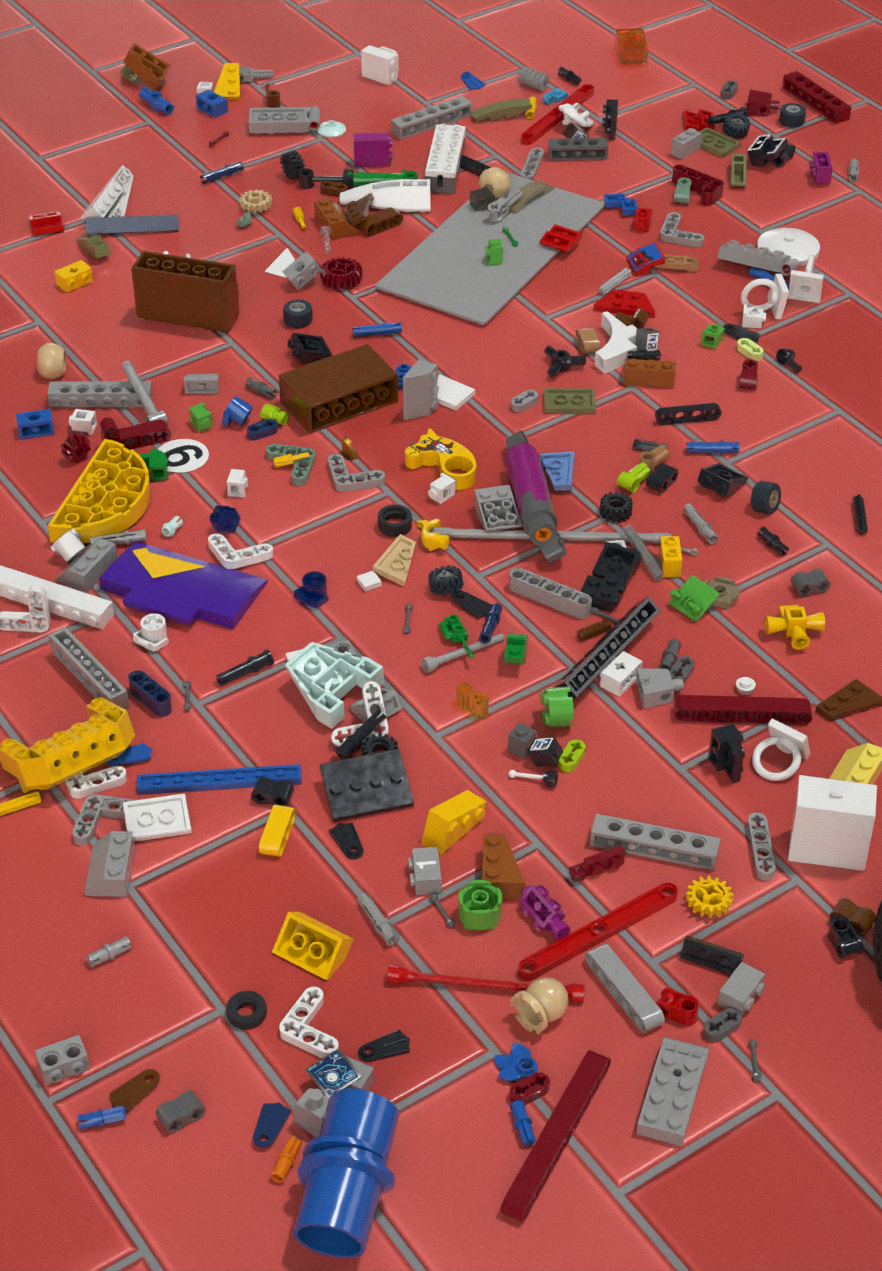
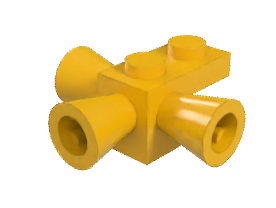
(794, 623)

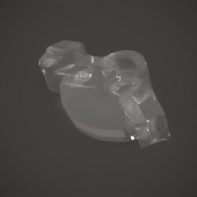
(326, 242)

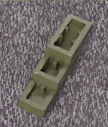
(504, 108)

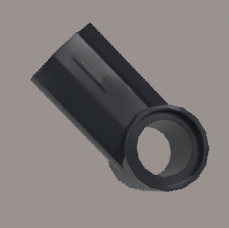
(786, 153)

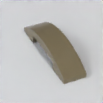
(529, 191)

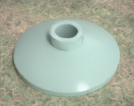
(331, 129)

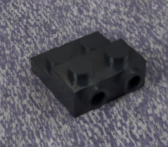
(610, 120)
(308, 347)
(721, 479)
(617, 561)
(604, 592)

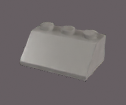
(420, 390)
(89, 565)
(111, 865)

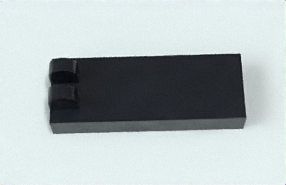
(711, 955)

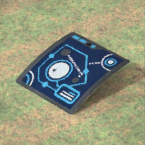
(333, 1072)

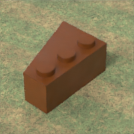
(146, 66)
(501, 867)

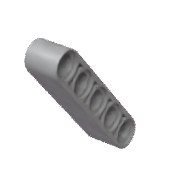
(550, 593)
(625, 988)

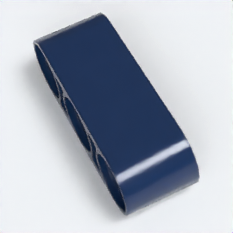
(150, 693)

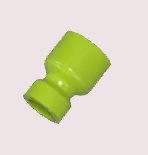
(274, 412)

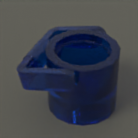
(313, 589)

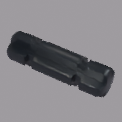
(646, 445)

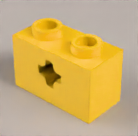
(73, 276)
(670, 556)

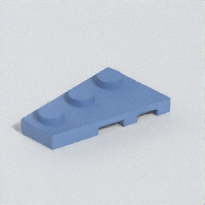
(559, 469)

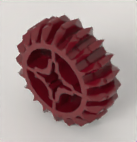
(341, 273)

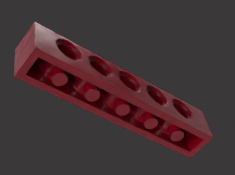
(816, 97)

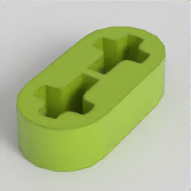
(575, 757)

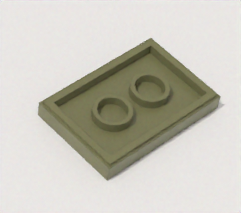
(718, 143)
(569, 401)

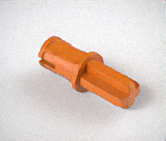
(286, 1159)

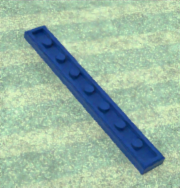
(215, 779)

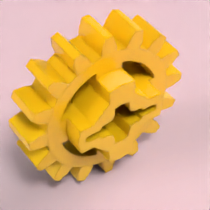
(709, 896)

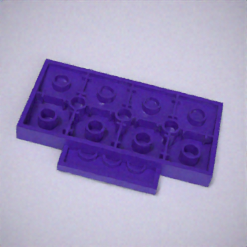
(200, 593)

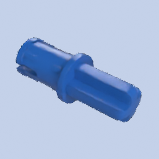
(102, 1117)
(522, 1123)

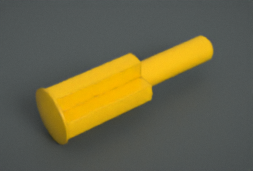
(299, 216)
(288, 459)

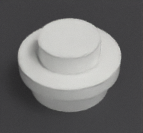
(745, 685)

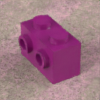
(821, 167)

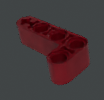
(704, 184)
(136, 435)

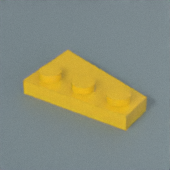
(229, 82)

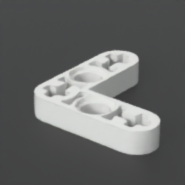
(237, 559)
(33, 624)
(343, 730)
(86, 782)
(301, 1027)

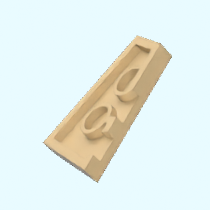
(396, 560)

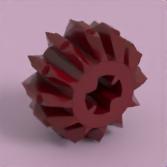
(75, 447)

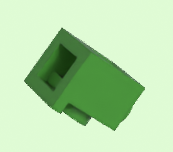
(494, 252)
(715, 331)
(200, 417)

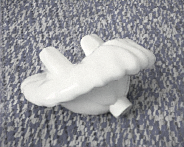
(571, 115)

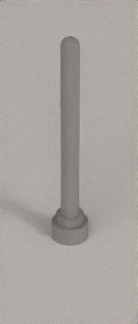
(431, 663)

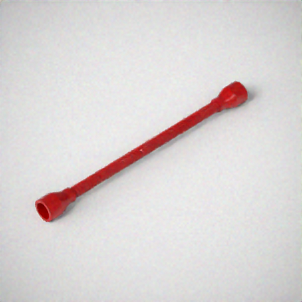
(398, 975)

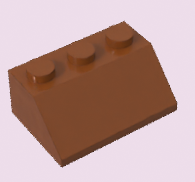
(334, 216)
(649, 373)

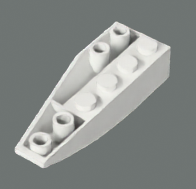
(399, 194)
(113, 197)

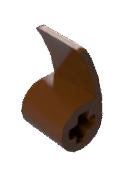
(272, 98)
(638, 320)

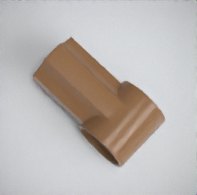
(654, 457)

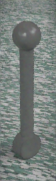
(594, 611)
(406, 630)
(187, 685)
(450, 923)
(756, 1075)

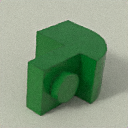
(156, 464)
(516, 648)

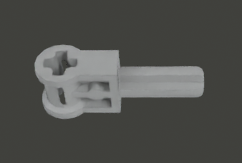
(247, 74)
(501, 206)

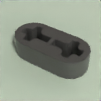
(729, 90)
(685, 672)
(724, 1027)

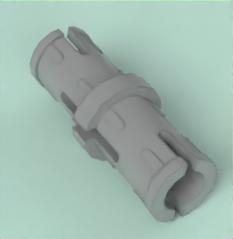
(853, 170)
(108, 952)

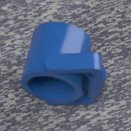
(236, 410)

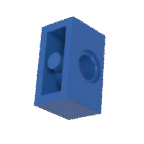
(211, 103)
(35, 423)

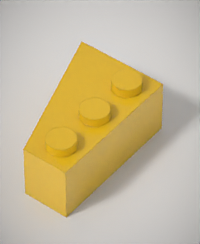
(452, 820)

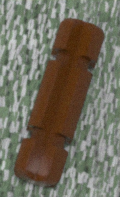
(594, 629)

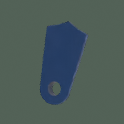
(270, 1123)

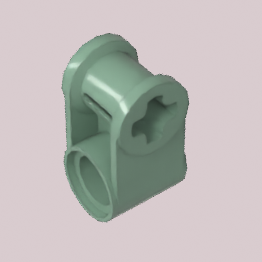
(682, 191)

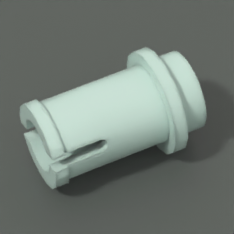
(169, 528)

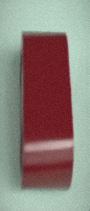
(528, 1087)

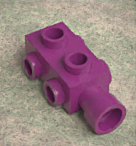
(546, 914)

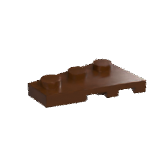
(358, 210)
(848, 700)

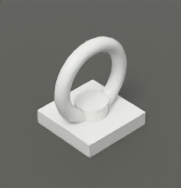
(806, 285)
(776, 295)
(786, 740)

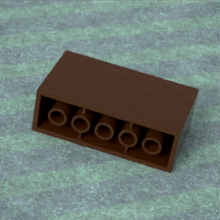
(185, 291)
(338, 388)

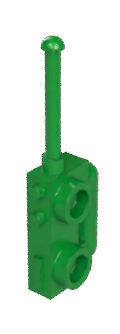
(457, 633)

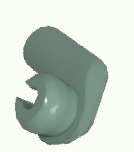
(243, 222)

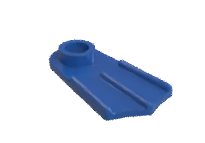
(471, 81)
(132, 755)

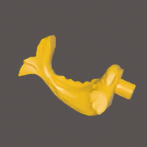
(432, 540)

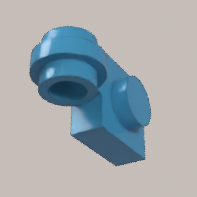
(555, 95)

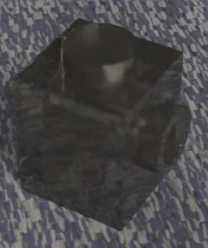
(481, 199)

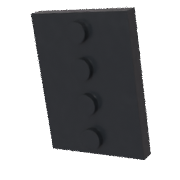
(366, 785)

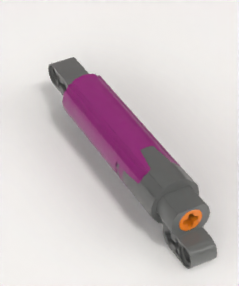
(533, 496)

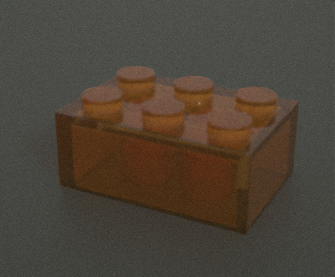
(631, 46)

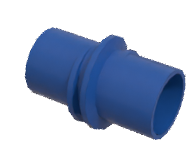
(346, 1173)

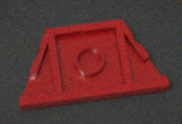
(624, 302)

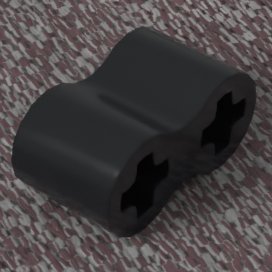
(662, 477)
(272, 792)

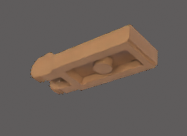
(680, 263)

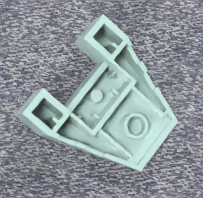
(329, 675)

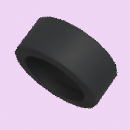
(394, 529)

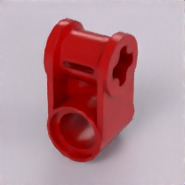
(678, 1006)

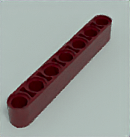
(742, 709)

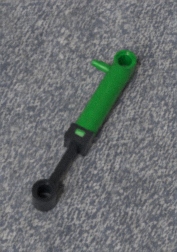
(351, 178)

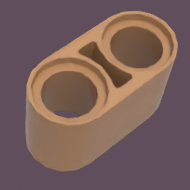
(588, 340)

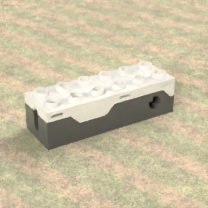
(445, 158)

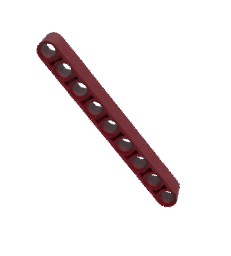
(555, 1136)

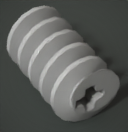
(533, 79)

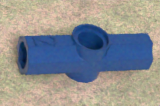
(156, 101)

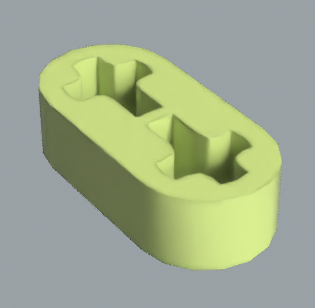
(750, 349)

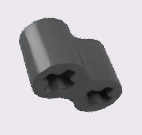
(810, 582)
(180, 1111)

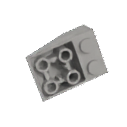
(496, 508)

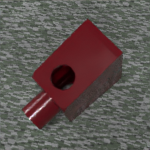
(760, 103)

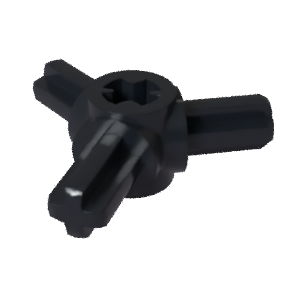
(562, 360)

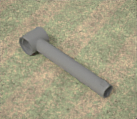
(143, 395)

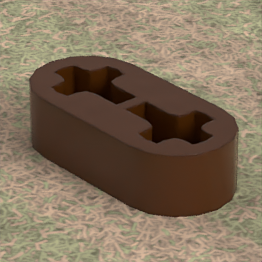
(332, 188)

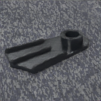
(740, 332)
(471, 604)
(347, 839)
(385, 1047)

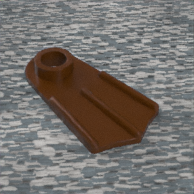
(134, 1090)

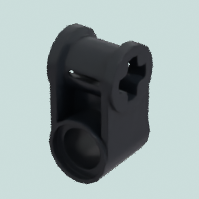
(844, 937)

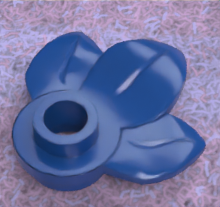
(513, 1064)

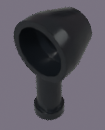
(786, 356)

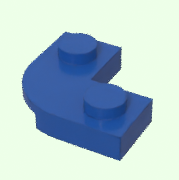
(627, 205)

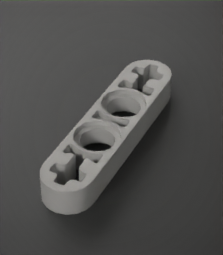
(532, 163)
(761, 846)

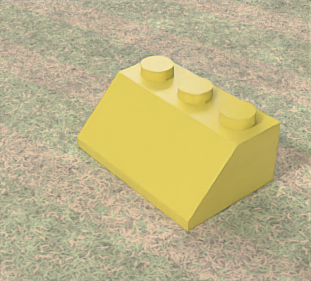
(859, 765)

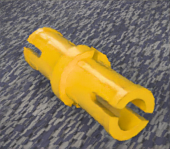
(531, 112)

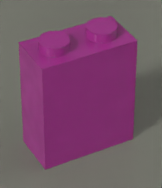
(372, 149)

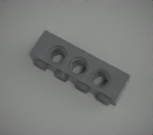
(577, 149)

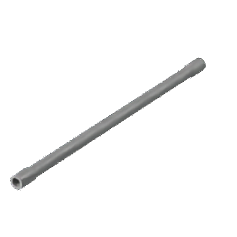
(565, 535)

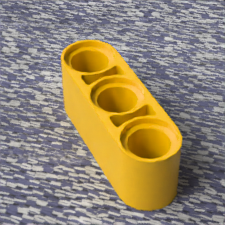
(277, 830)

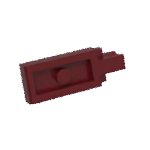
(597, 863)

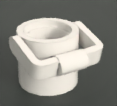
(68, 545)
(153, 632)

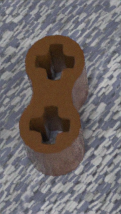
(859, 917)

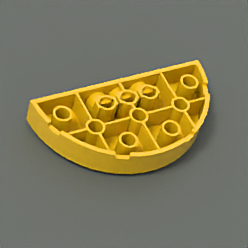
(106, 496)

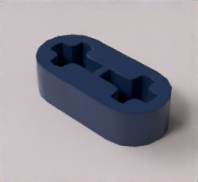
(262, 429)

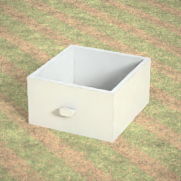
(832, 822)

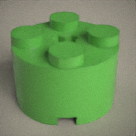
(557, 707)
(480, 905)

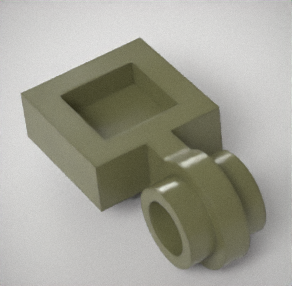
(128, 74)

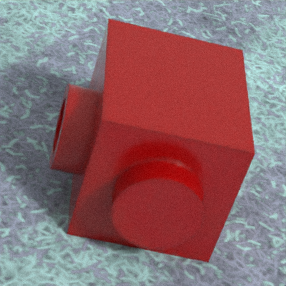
(642, 219)

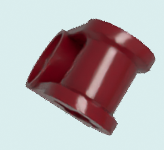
(749, 374)

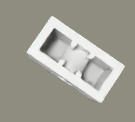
(620, 673)

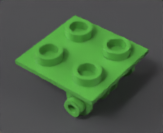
(693, 598)

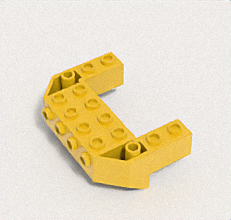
(70, 751)

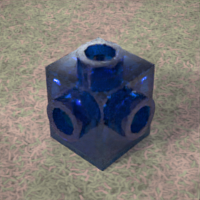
(224, 519)

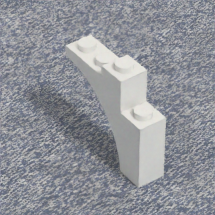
(620, 343)

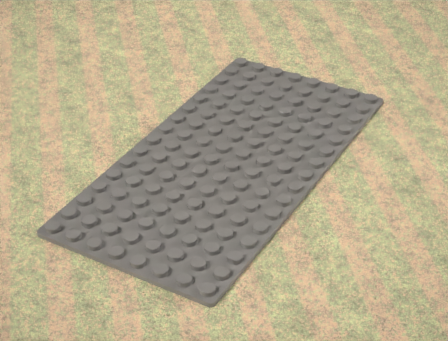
(451, 265)

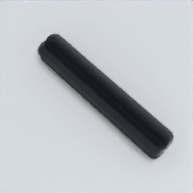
(860, 515)

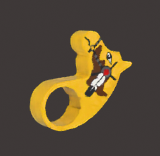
(446, 455)

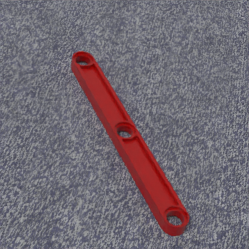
(555, 115)
(586, 938)

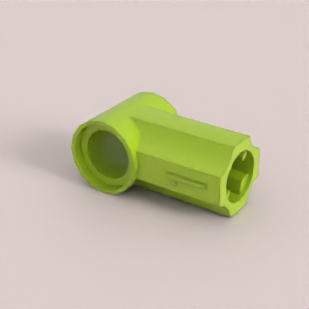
(632, 479)

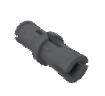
(261, 388)
(670, 654)

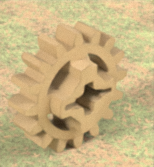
(255, 201)

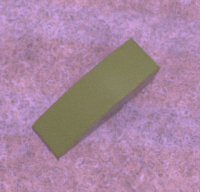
(738, 170)
(94, 245)

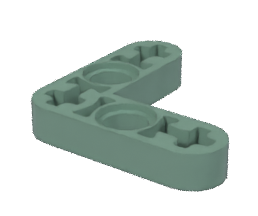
(277, 450)

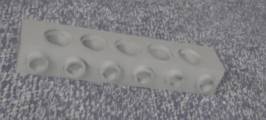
(428, 118)
(95, 394)
(87, 668)
(655, 841)

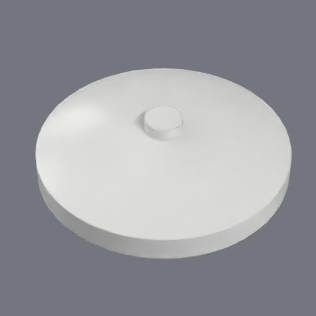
(792, 242)

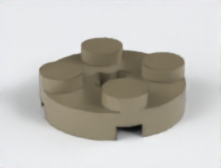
(730, 592)

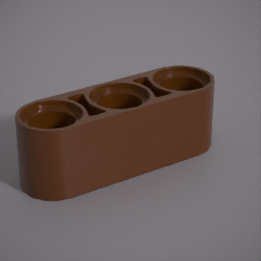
(381, 221)

